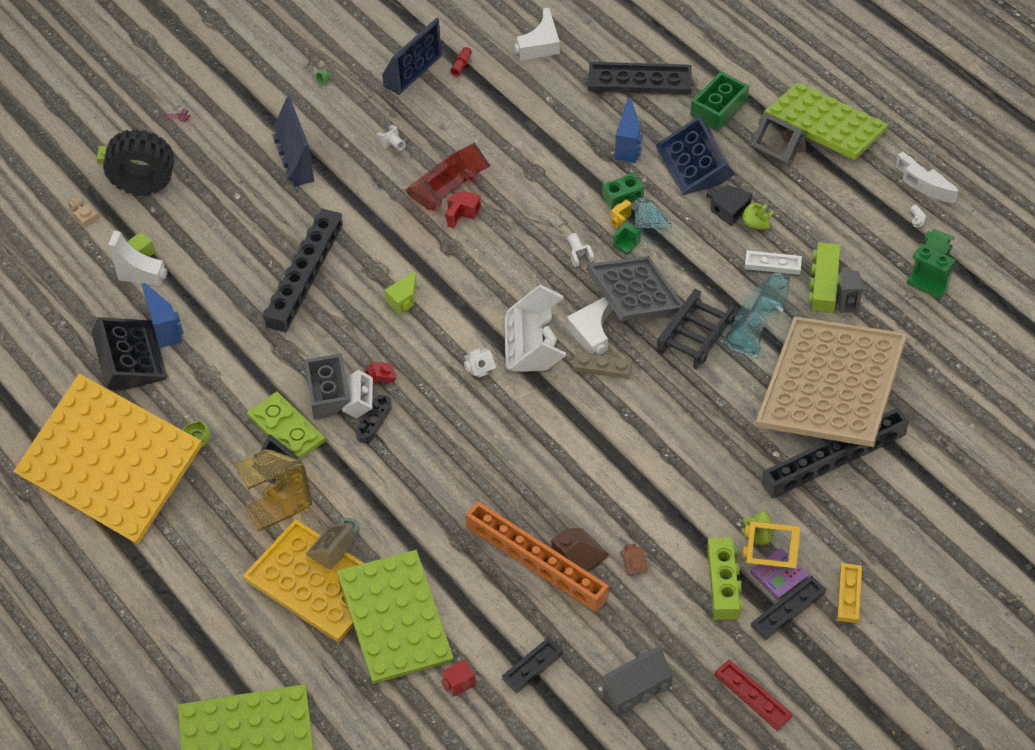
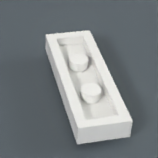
(773, 262)

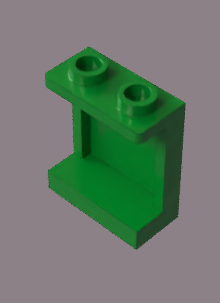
(931, 271)

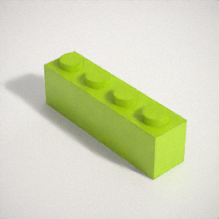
(825, 277)

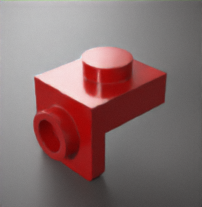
(381, 372)

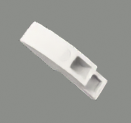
(928, 183)

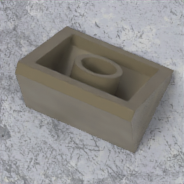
(332, 544)

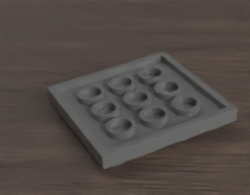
(634, 288)

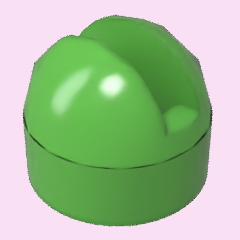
(320, 74)

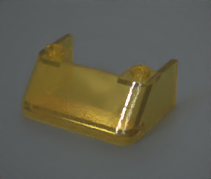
(280, 499)

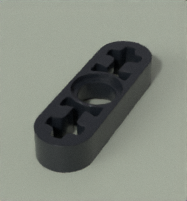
(373, 426)

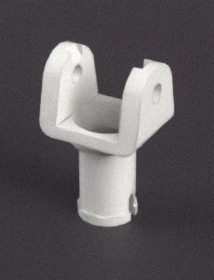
(391, 138)
(579, 250)

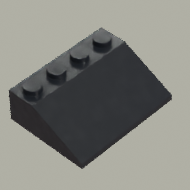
(127, 353)

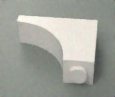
(539, 42)
(133, 265)
(587, 326)

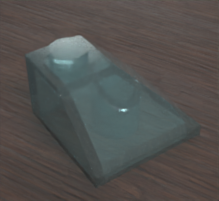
(650, 215)

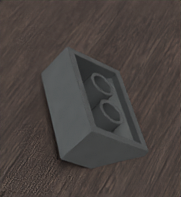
(327, 385)
(637, 681)

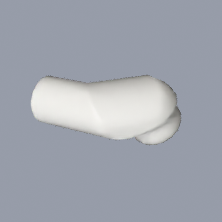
(919, 218)
(550, 338)

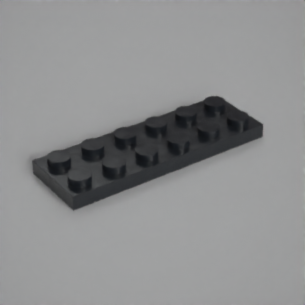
(640, 77)

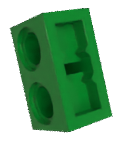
(622, 189)

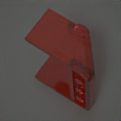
(447, 176)

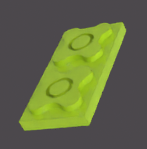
(279, 418)

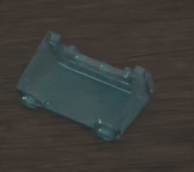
(748, 325)

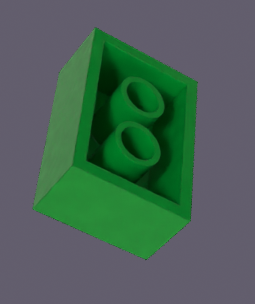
(720, 100)

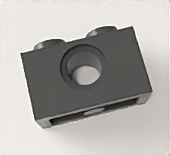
(849, 291)

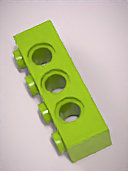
(724, 607)

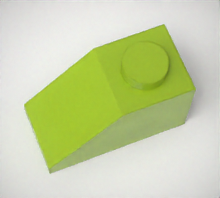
(402, 293)

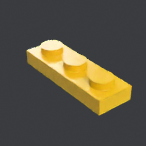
(849, 593)

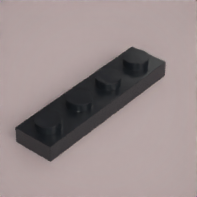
(788, 608)

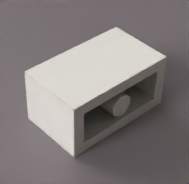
(360, 392)

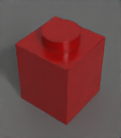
(458, 678)

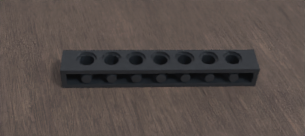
(303, 270)
(828, 457)

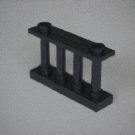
(684, 315)

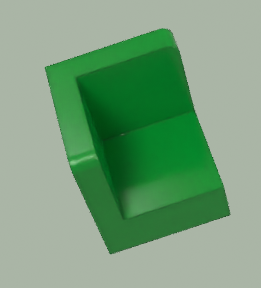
(626, 238)

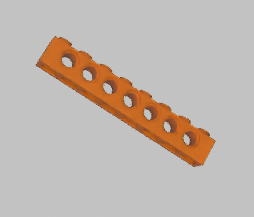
(537, 556)

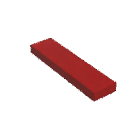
(753, 695)

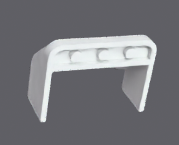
(523, 332)

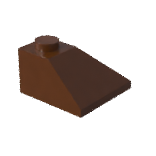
(579, 548)

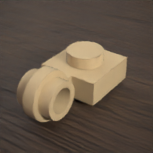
(84, 214)

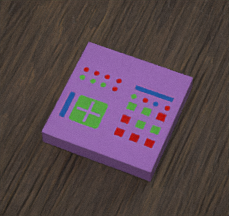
(778, 579)

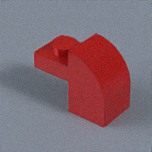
(462, 204)

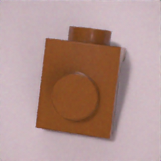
(634, 559)

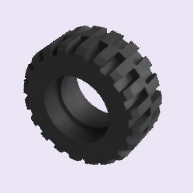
(140, 147)

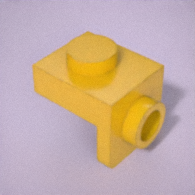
(620, 213)

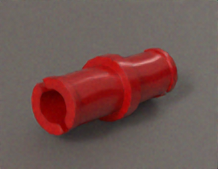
(461, 61)

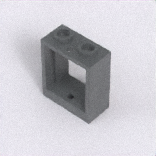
(793, 145)

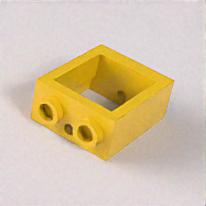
(793, 546)

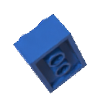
(628, 135)
(163, 318)

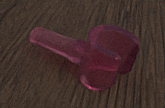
(182, 116)

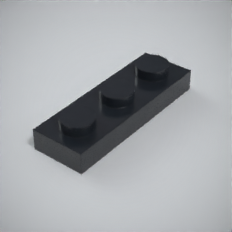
(532, 665)

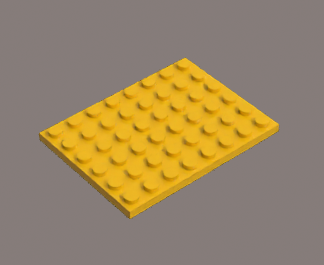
(108, 458)

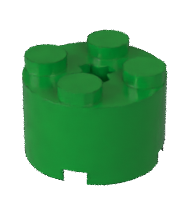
(939, 241)

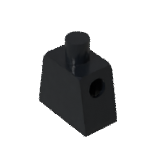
(729, 203)

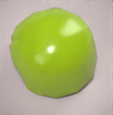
(199, 431)

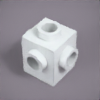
(485, 361)

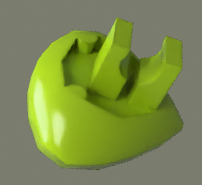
(756, 216)
(762, 536)

